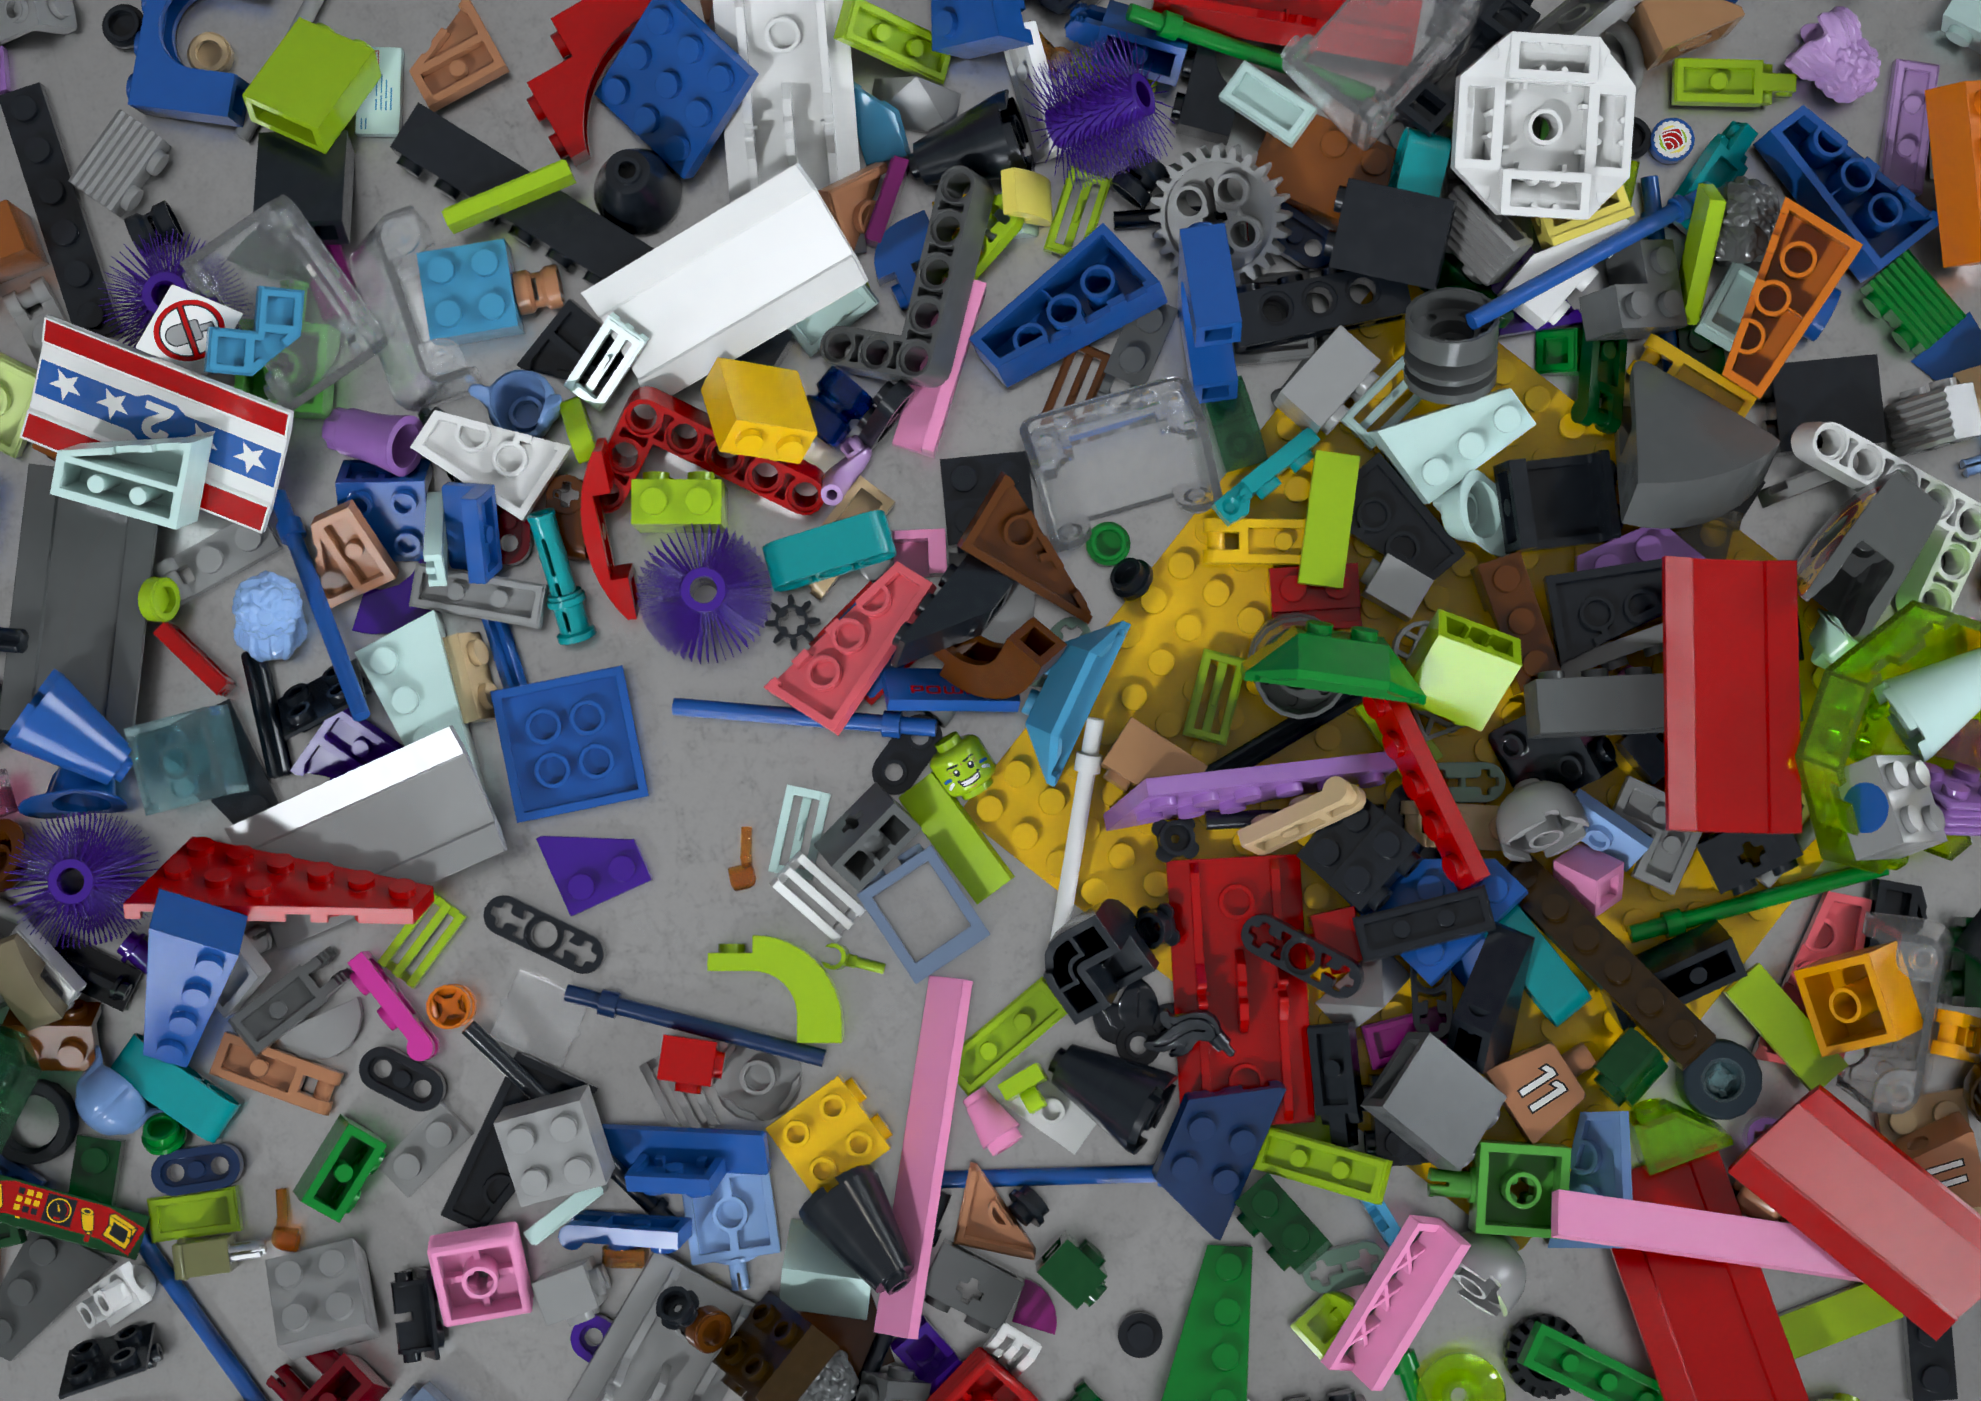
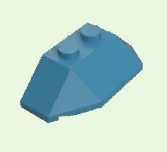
(1068, 696)

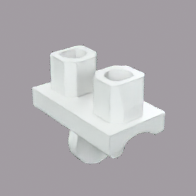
(118, 1295)

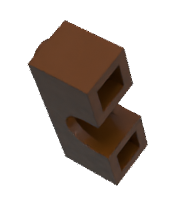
(1515, 611)

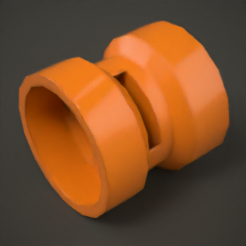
(445, 1009)

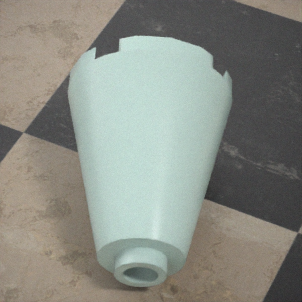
(1933, 702)

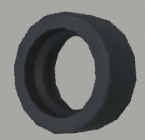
(65, 1134)

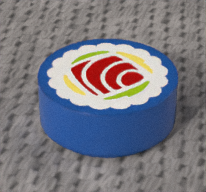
(1671, 140)

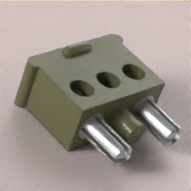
(212, 1254)

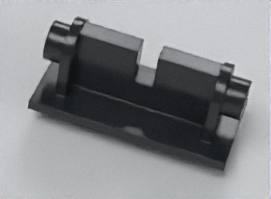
(105, 976)
(423, 1331)

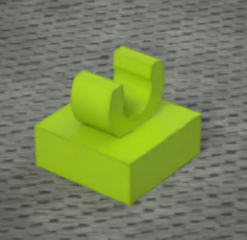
(1025, 1085)

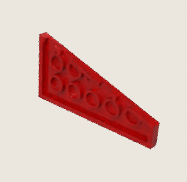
(274, 885)

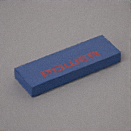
(927, 691)

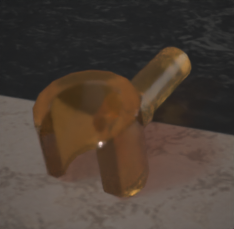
(1049, 50)
(743, 875)
(284, 1237)

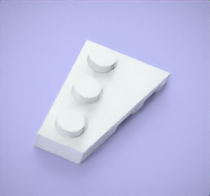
(488, 454)

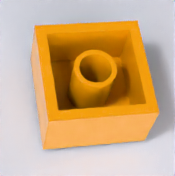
(1858, 999)

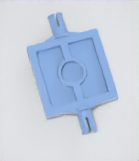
(734, 1224)

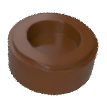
(709, 1329)

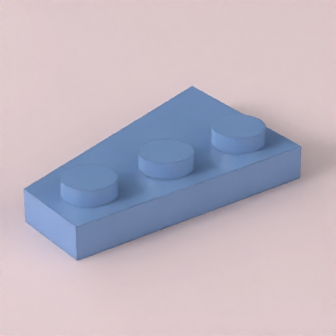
(1600, 1162)

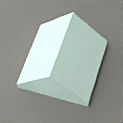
(818, 1279)

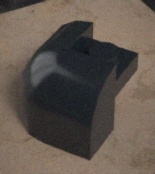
(1096, 958)

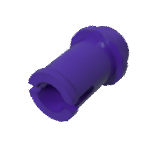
(135, 950)

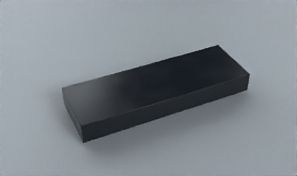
(1424, 924)

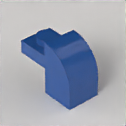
(900, 255)

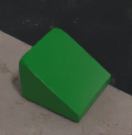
(1558, 352)

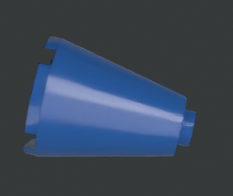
(70, 733)

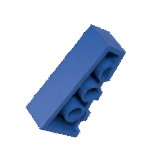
(1845, 190)

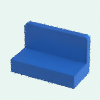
(472, 529)

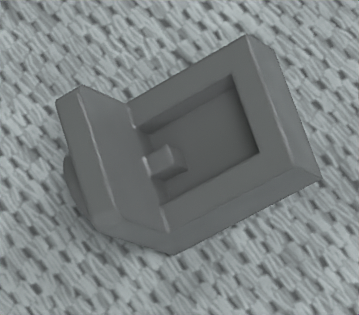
(895, 1384)

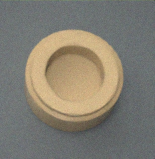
(210, 52)

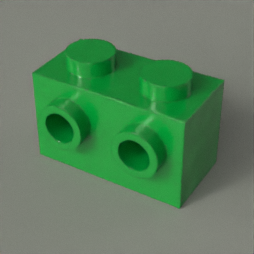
(340, 1169)

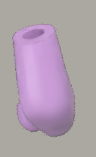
(844, 473)

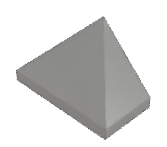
(920, 102)
(1381, 982)

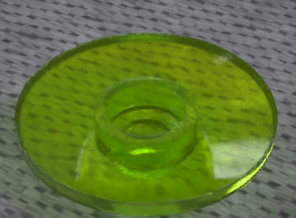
(1461, 1370)

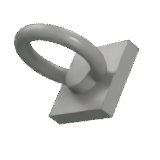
(1593, 19)

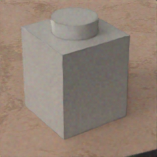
(1395, 586)

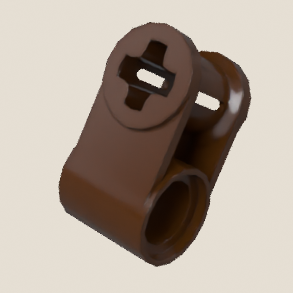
(568, 516)

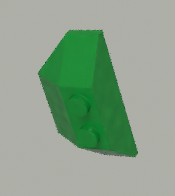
(1334, 662)

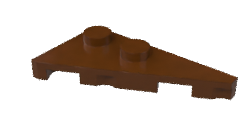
(1011, 541)

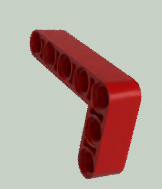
(700, 451)

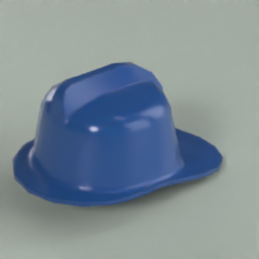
(73, 794)

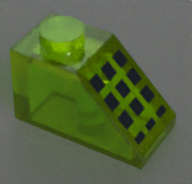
(1672, 1135)

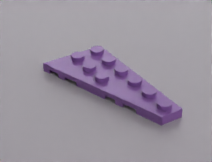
(1233, 789)

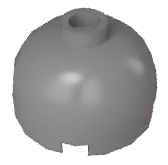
(1539, 819)
(1491, 1273)

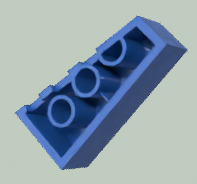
(978, 27)
(1068, 307)
(187, 969)

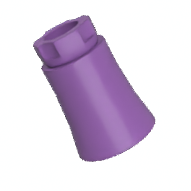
(374, 438)

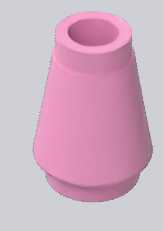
(992, 1122)

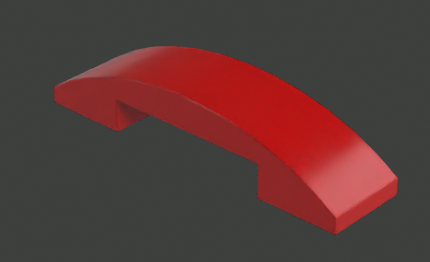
(616, 580)

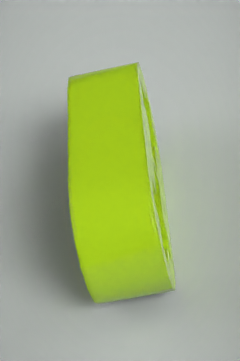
(578, 428)

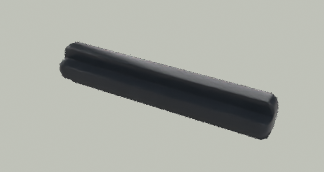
(267, 716)

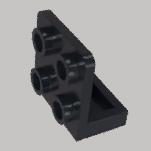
(1559, 760)

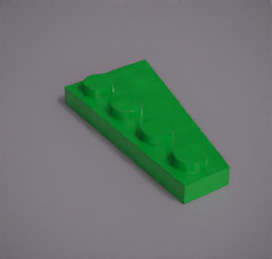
(1216, 1334)

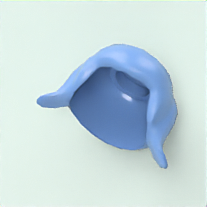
(520, 402)
(109, 1101)

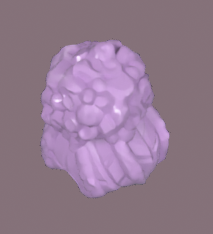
(1836, 56)

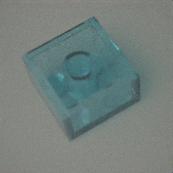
(186, 759)

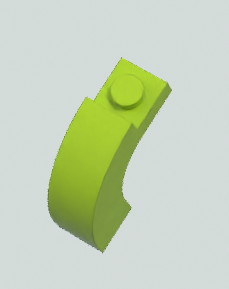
(806, 979)

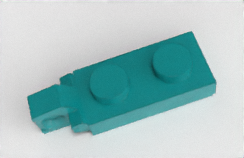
(1719, 162)
(1263, 480)

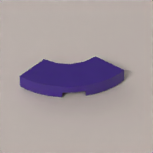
(387, 609)

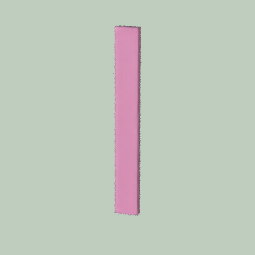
(926, 1146)
(1689, 1234)

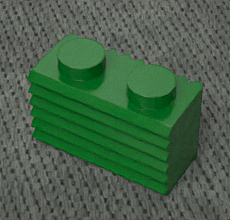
(1911, 303)

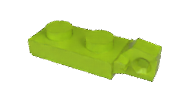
(1728, 82)

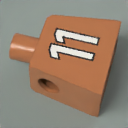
(1541, 1085)
(1949, 1154)

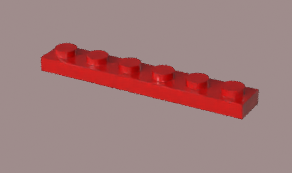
(1428, 789)

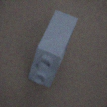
(948, 951)

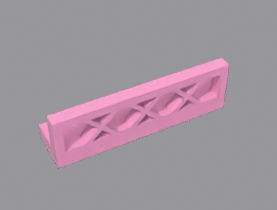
(927, 411)
(1398, 1303)

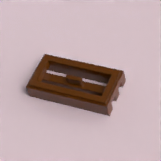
(1090, 353)

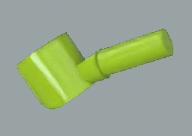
(853, 961)

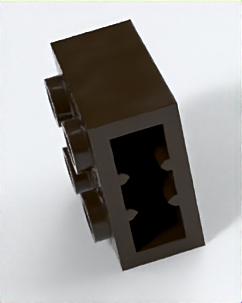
(774, 1353)

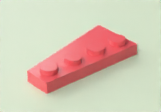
(846, 661)
(1832, 931)

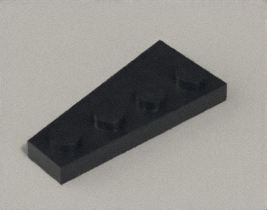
(484, 1178)

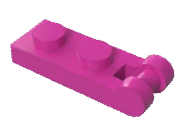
(395, 1008)

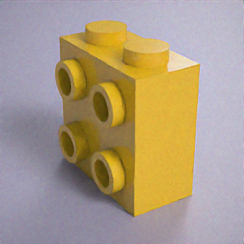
(758, 410)
(830, 1134)

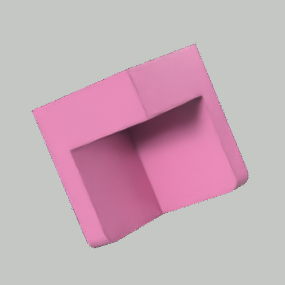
(922, 551)
(1591, 877)

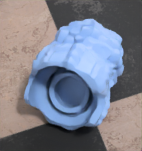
(268, 617)

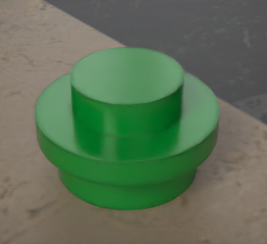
(1108, 544)
(163, 1134)

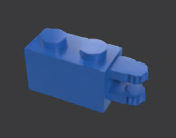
(1094, 22)

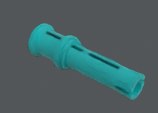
(564, 596)

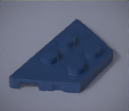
(1215, 1149)

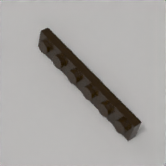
(1611, 965)

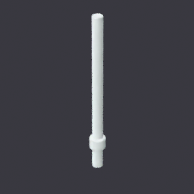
(1087, 764)

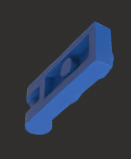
(626, 1231)

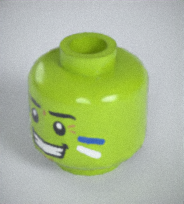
(962, 765)

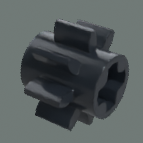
(783, 614)

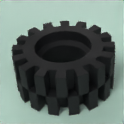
(1524, 1377)

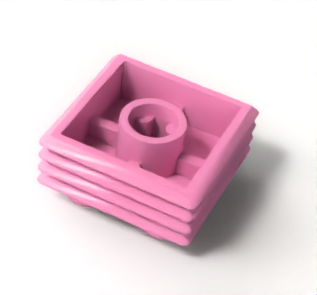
(459, 1288)

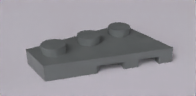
(42, 1285)

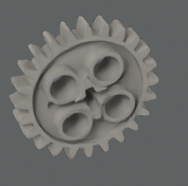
(1258, 206)

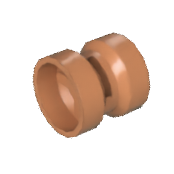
(548, 287)

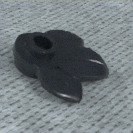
(1133, 1016)

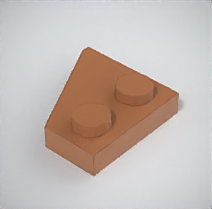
(349, 554)

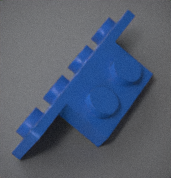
(685, 1158)

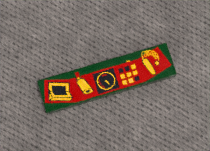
(71, 1218)

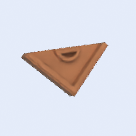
(852, 200)
(988, 1222)

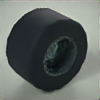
(1735, 1076)

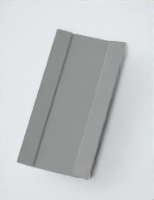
(398, 816)
(647, 1360)

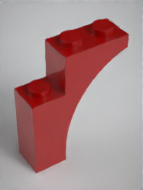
(592, 35)

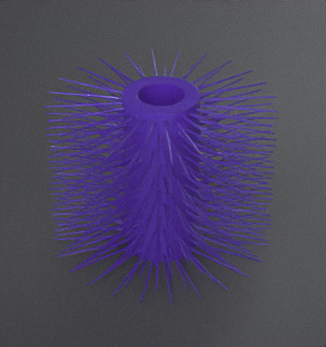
(1099, 110)
(151, 290)
(715, 572)
(81, 878)

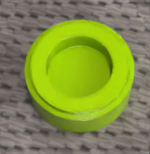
(159, 599)

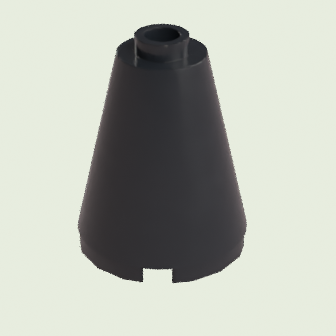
(981, 138)
(637, 191)
(1114, 1092)
(860, 1229)

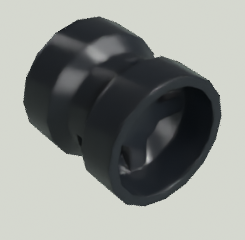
(1139, 182)
(159, 218)

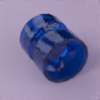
(836, 405)

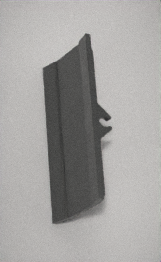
(78, 602)

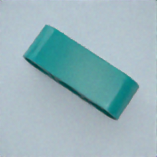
(1420, 162)
(829, 550)
(1548, 977)
(177, 1091)

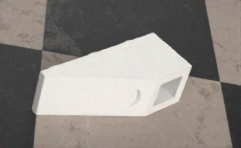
(1552, 304)

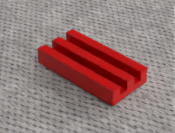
(195, 658)

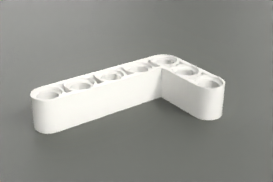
(1956, 543)

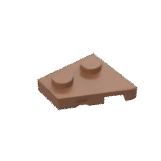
(458, 60)

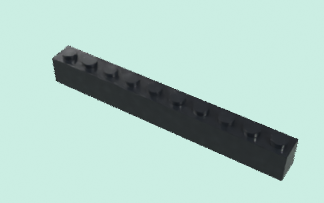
(554, 221)

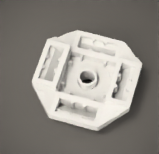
(1588, 115)

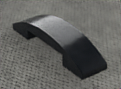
(1432, 100)

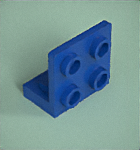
(389, 504)

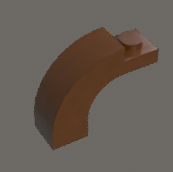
(1002, 668)

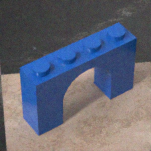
(169, 88)
(1208, 311)

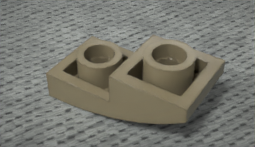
(24, 988)

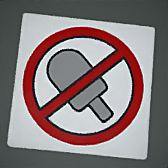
(181, 326)

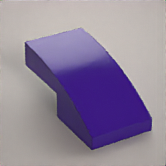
(929, 1355)

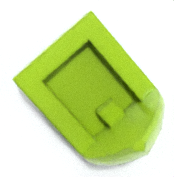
(1323, 1321)

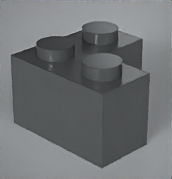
(1641, 295)

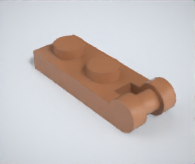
(275, 1074)

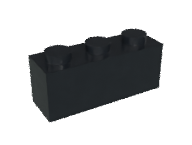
(1689, 965)

